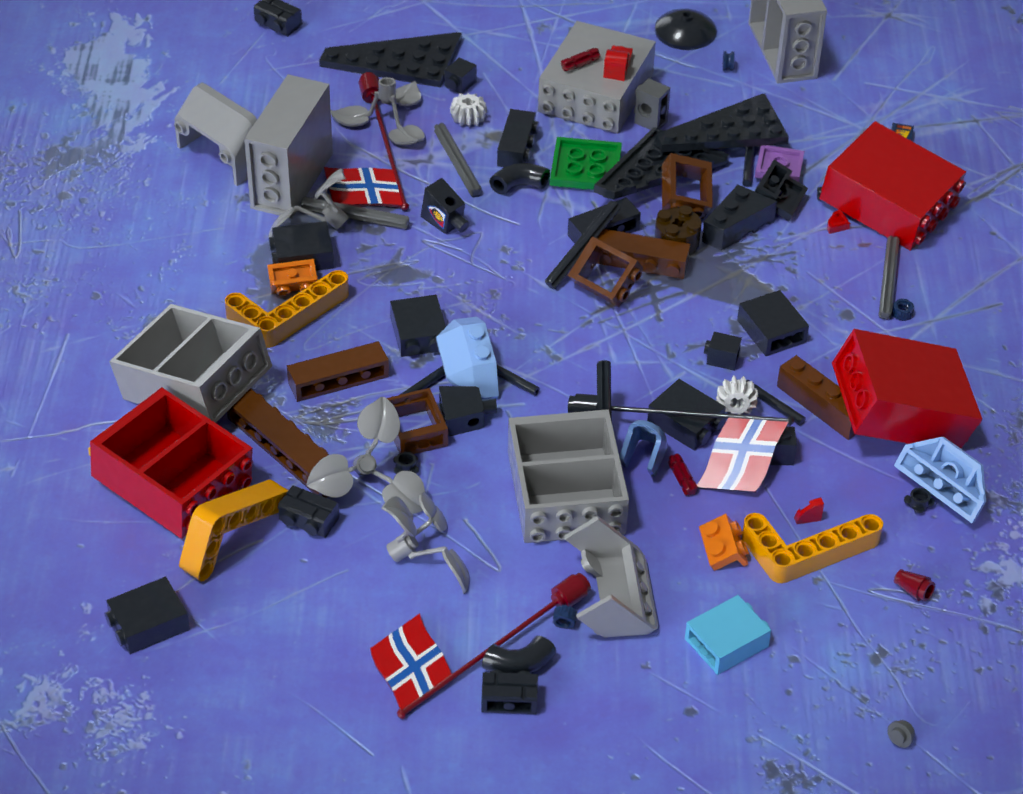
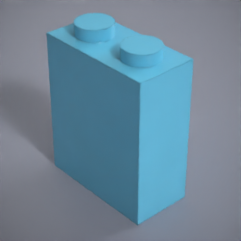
(728, 634)

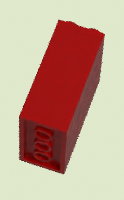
(893, 185)
(905, 389)
(169, 460)

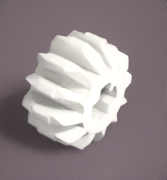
(468, 109)
(737, 396)

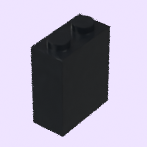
(302, 243)
(772, 323)
(417, 324)
(687, 429)
(147, 615)

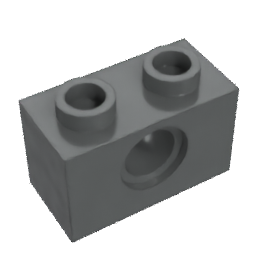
(652, 104)

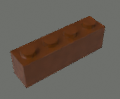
(653, 254)
(338, 371)
(815, 394)

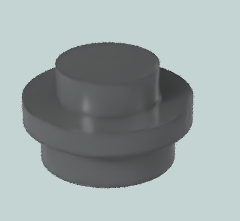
(901, 733)

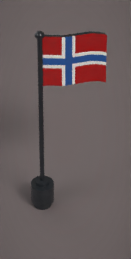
(739, 453)

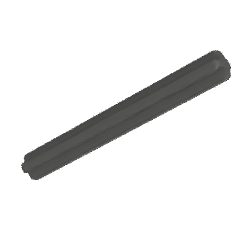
(457, 159)
(359, 213)
(889, 276)

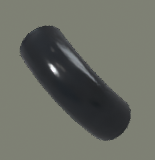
(517, 175)
(529, 658)

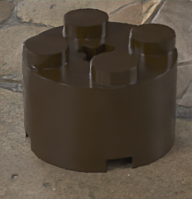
(679, 225)

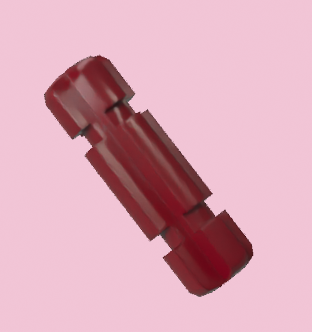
(580, 59)
(682, 474)

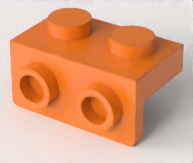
(291, 276)
(723, 542)

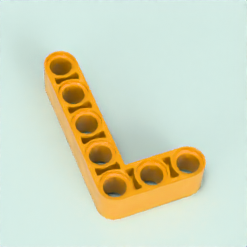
(294, 312)
(223, 515)
(810, 554)

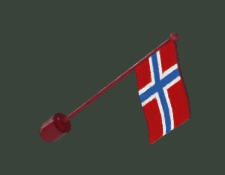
(369, 185)
(417, 666)

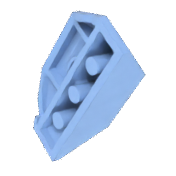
(469, 356)
(946, 474)

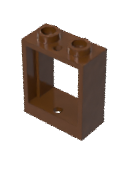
(692, 169)
(588, 260)
(423, 438)

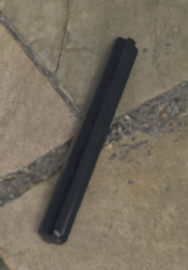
(573, 254)

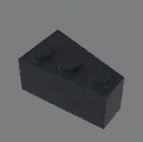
(736, 216)

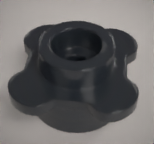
(406, 462)
(919, 499)

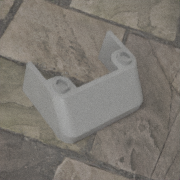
(221, 121)
(622, 581)

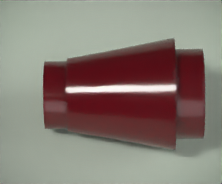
(915, 584)

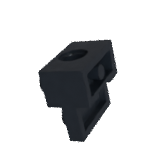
(778, 179)

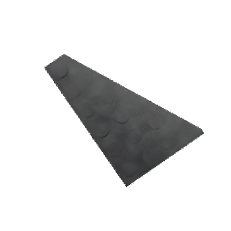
(404, 59)
(738, 125)
(643, 167)

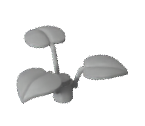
(388, 94)
(331, 212)
(332, 473)
(406, 543)

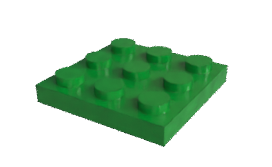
(582, 161)

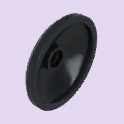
(685, 29)

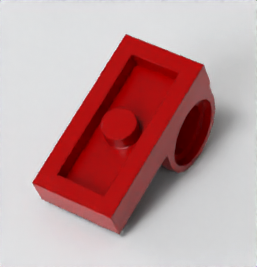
(617, 62)

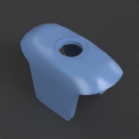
(645, 431)

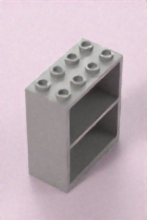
(789, 36)
(583, 92)
(289, 145)
(195, 358)
(566, 473)

